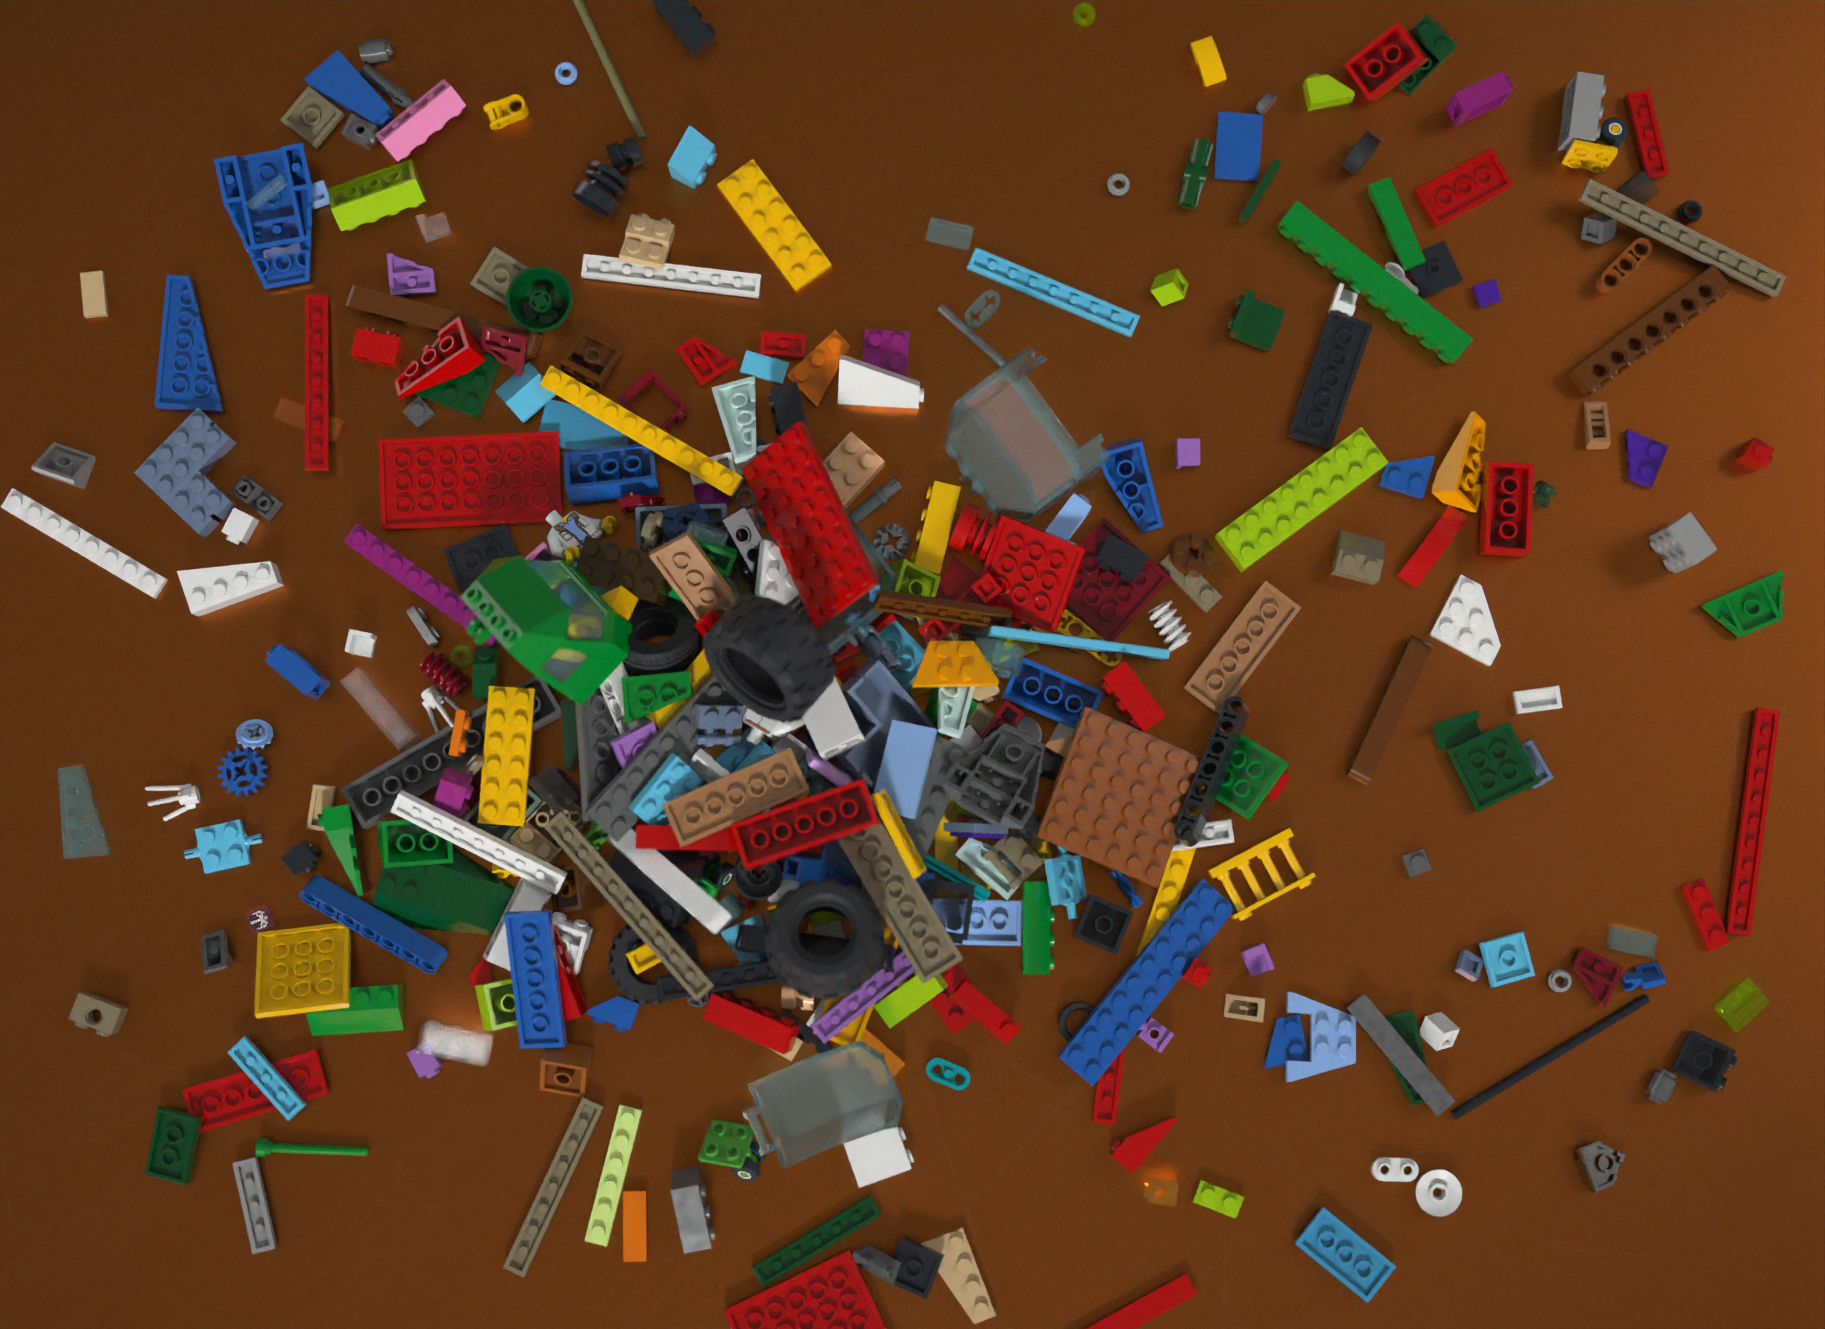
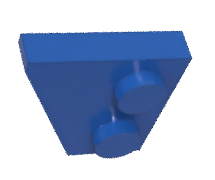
(1408, 476)

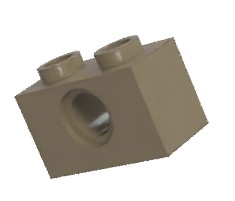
(112, 1014)

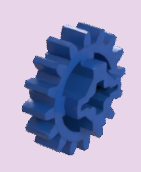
(237, 778)

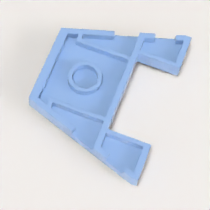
(1330, 1038)

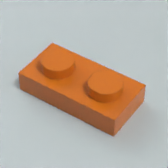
(458, 742)

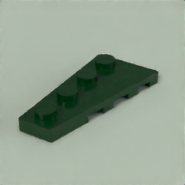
(1406, 1027)

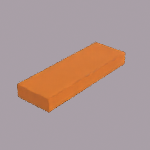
(635, 1226)

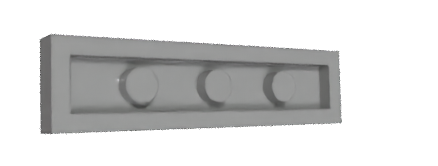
(254, 1205)

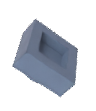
(1469, 965)

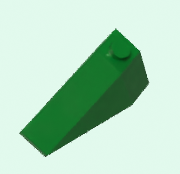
(340, 832)

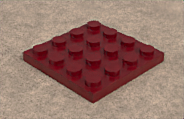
(1101, 596)

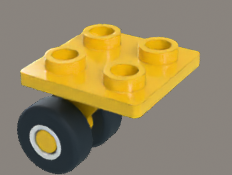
(1600, 154)

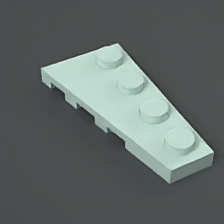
(738, 415)

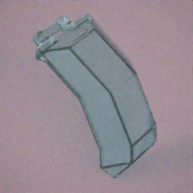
(824, 1102)

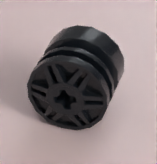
(601, 185)
(755, 884)

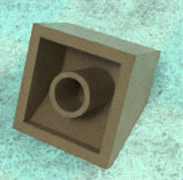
(1358, 558)

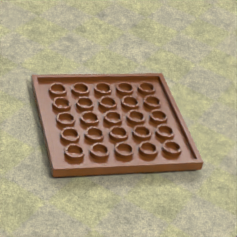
(1118, 797)

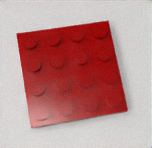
(1033, 572)

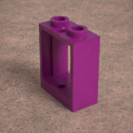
(1479, 98)

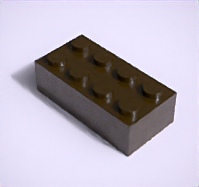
(614, 565)

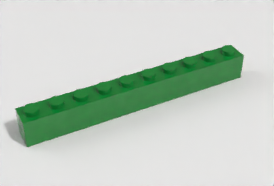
(1374, 282)

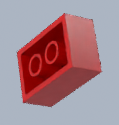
(1386, 61)
(1131, 697)

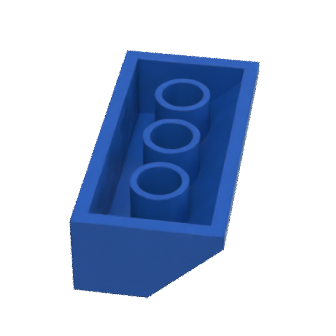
(610, 473)
(1051, 693)

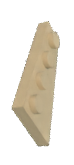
(962, 1274)

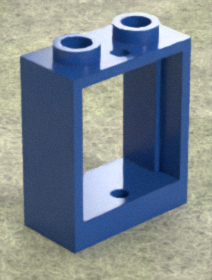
(297, 671)

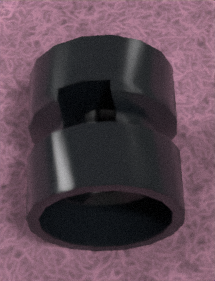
(625, 154)

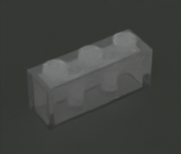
(454, 1043)

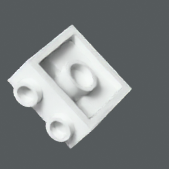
(574, 936)

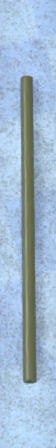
(610, 69)

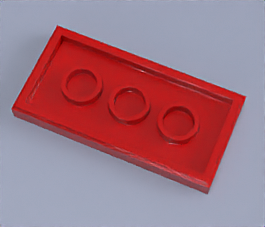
(1463, 188)

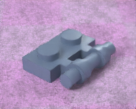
(718, 717)

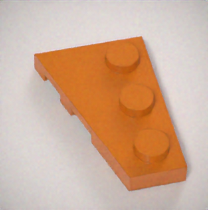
(819, 368)

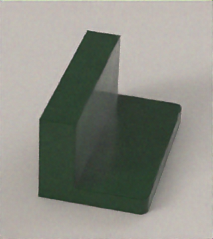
(1456, 730)

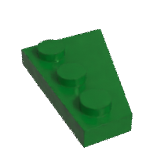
(653, 692)

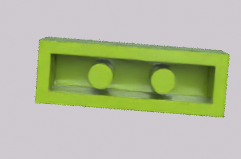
(908, 998)

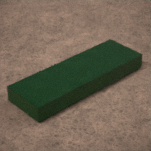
(1259, 192)

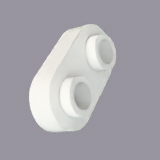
(1395, 1169)

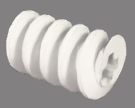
(1169, 625)

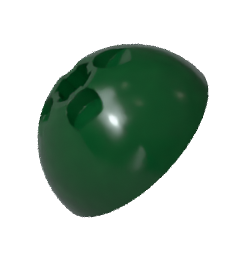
(529, 293)

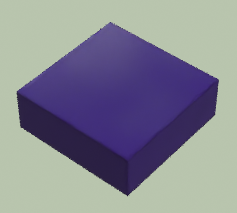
(1487, 293)

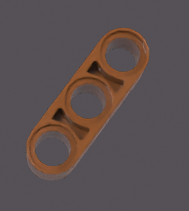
(1632, 261)

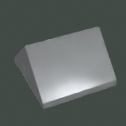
(65, 465)

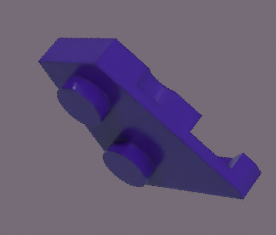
(1643, 458)

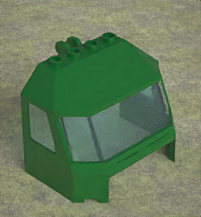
(549, 622)

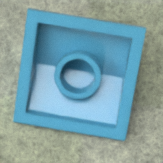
(524, 393)

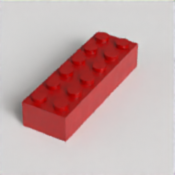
(805, 824)

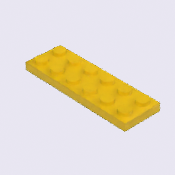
(774, 225)
(506, 756)

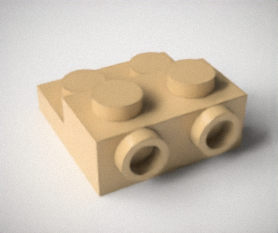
(647, 241)

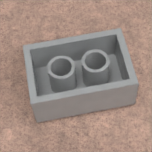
(1582, 109)
(1682, 543)

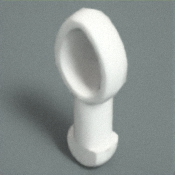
(1398, 272)

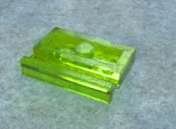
(1741, 1004)

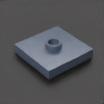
(974, 826)

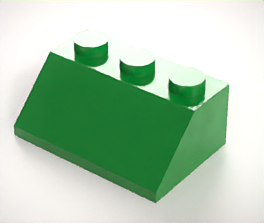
(408, 844)

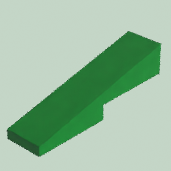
(1396, 223)

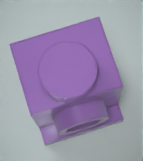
(1161, 1040)

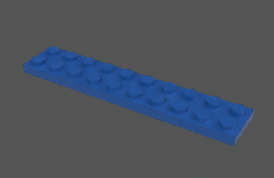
(1146, 982)

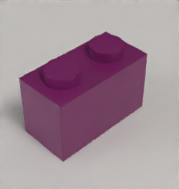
(453, 792)

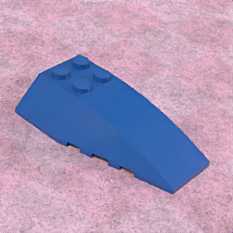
(281, 229)

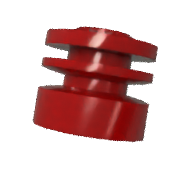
(974, 531)

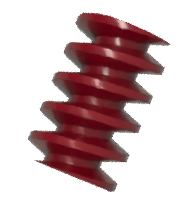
(443, 674)

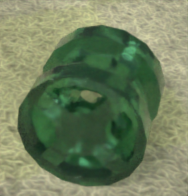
(1543, 493)

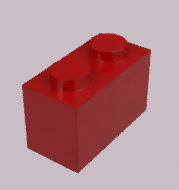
(377, 347)

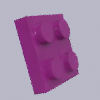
(887, 350)

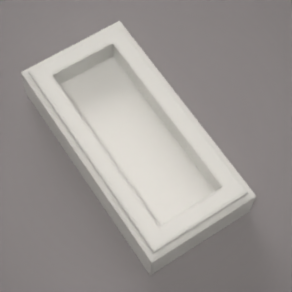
(1537, 699)

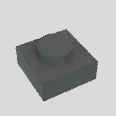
(418, 412)
(1416, 863)

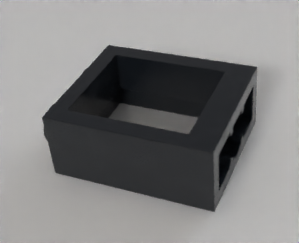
(955, 887)

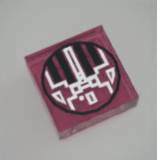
(260, 919)

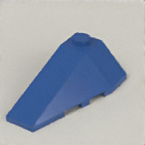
(1131, 480)

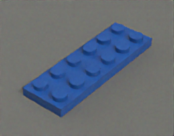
(535, 979)

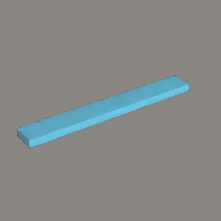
(1053, 292)
(1078, 642)

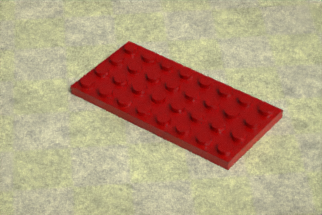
(469, 480)
(810, 525)

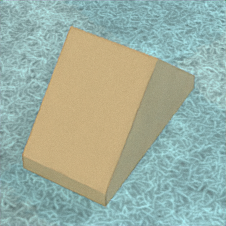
(1244, 1007)

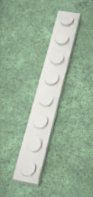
(672, 276)
(84, 543)
(479, 842)

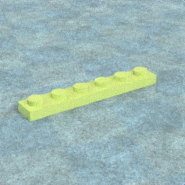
(613, 1175)

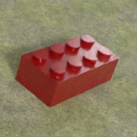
(1506, 509)

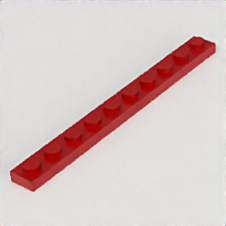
(1752, 821)

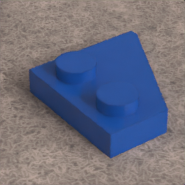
(1286, 1042)

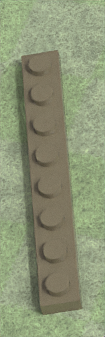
(553, 1187)

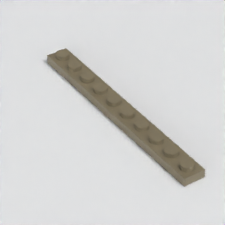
(1682, 238)
(629, 906)

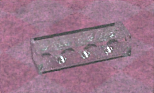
(380, 709)

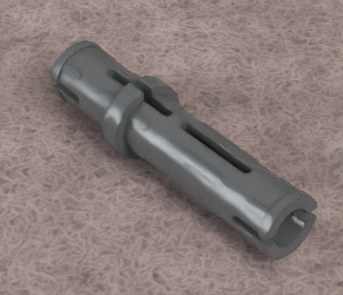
(397, 95)
(875, 500)

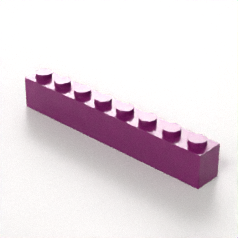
(412, 576)

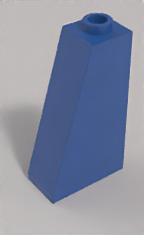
(347, 88)

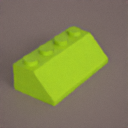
(376, 195)

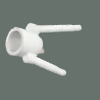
(434, 698)
(188, 795)

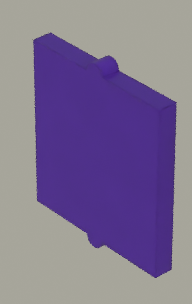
(977, 835)

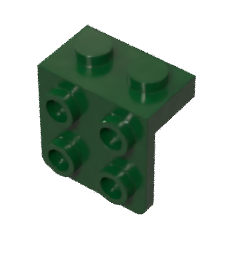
(1255, 321)

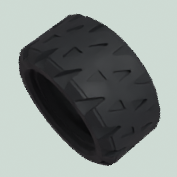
(769, 658)

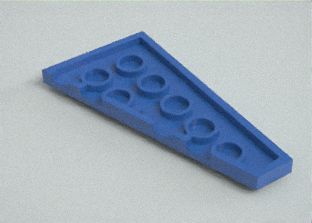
(185, 363)

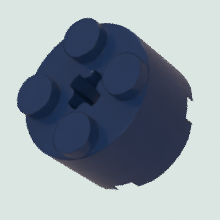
(678, 518)

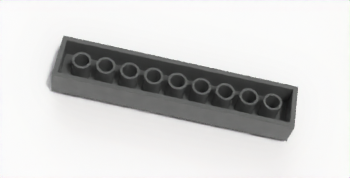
(423, 765)

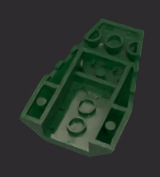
(444, 896)

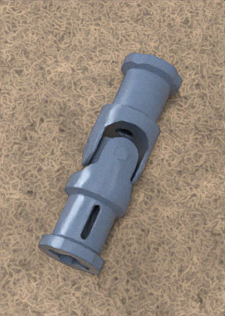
(879, 651)

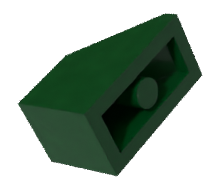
(485, 670)

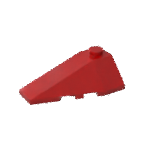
(450, 356)

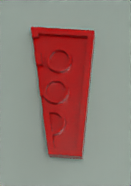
(957, 580)

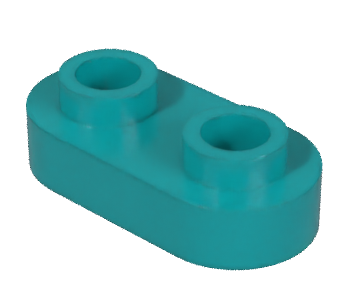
(947, 1074)

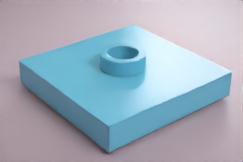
(1506, 959)

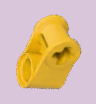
(504, 112)

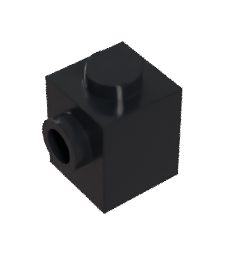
(302, 858)

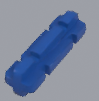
(1127, 888)

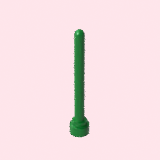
(265, 1147)

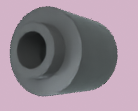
(376, 50)
(1661, 1086)

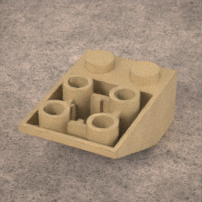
(537, 840)

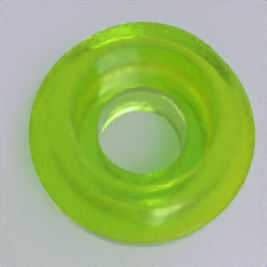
(1087, 8)
(456, 651)

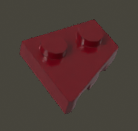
(506, 345)
(1597, 974)

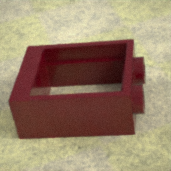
(641, 386)

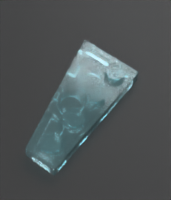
(79, 816)

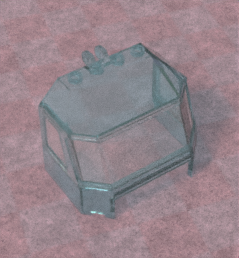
(1017, 445)

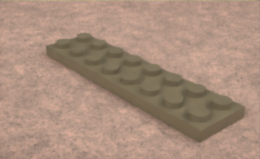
(901, 902)

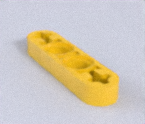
(1087, 632)

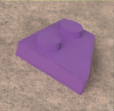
(409, 278)

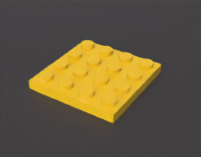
(302, 970)

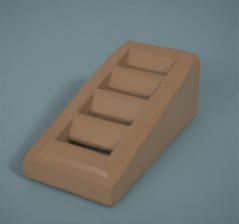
(1596, 439)

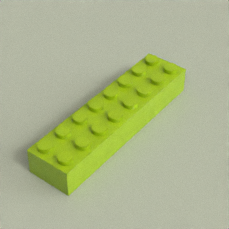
(1301, 499)

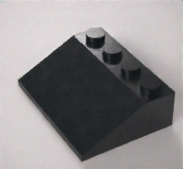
(653, 896)

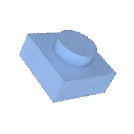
(320, 195)

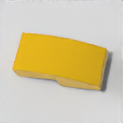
(1208, 60)

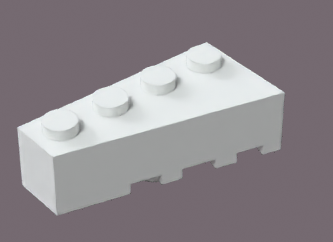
(225, 585)

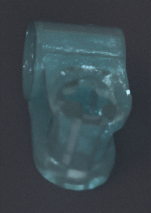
(733, 907)

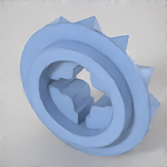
(252, 727)

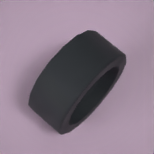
(1361, 153)
(1066, 1012)

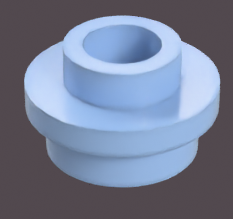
(561, 68)

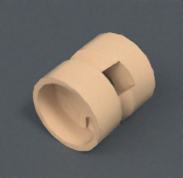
(791, 999)

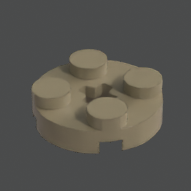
(652, 531)

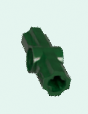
(1195, 173)

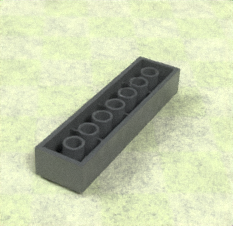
(933, 799)

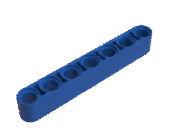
(373, 924)

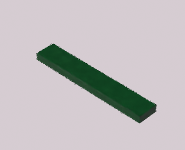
(816, 1240)

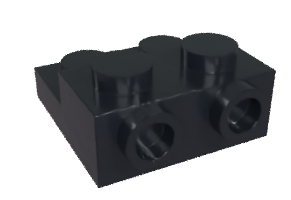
(1705, 1061)

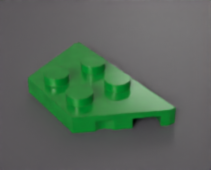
(1749, 606)

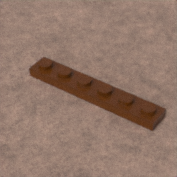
(941, 609)

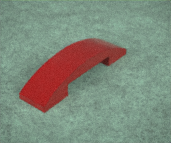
(1432, 546)
(979, 593)

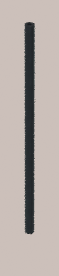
(1549, 1057)

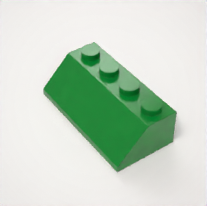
(1036, 929)
(370, 1010)

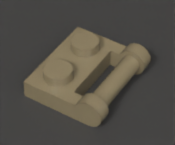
(1018, 853)

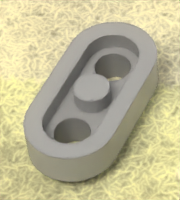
(418, 617)

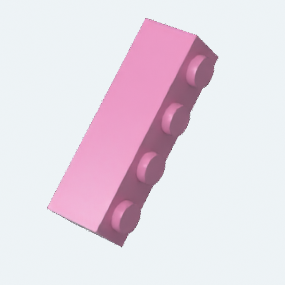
(420, 120)

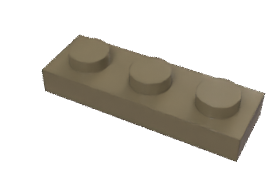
(1195, 587)

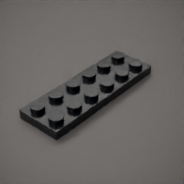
(1330, 380)

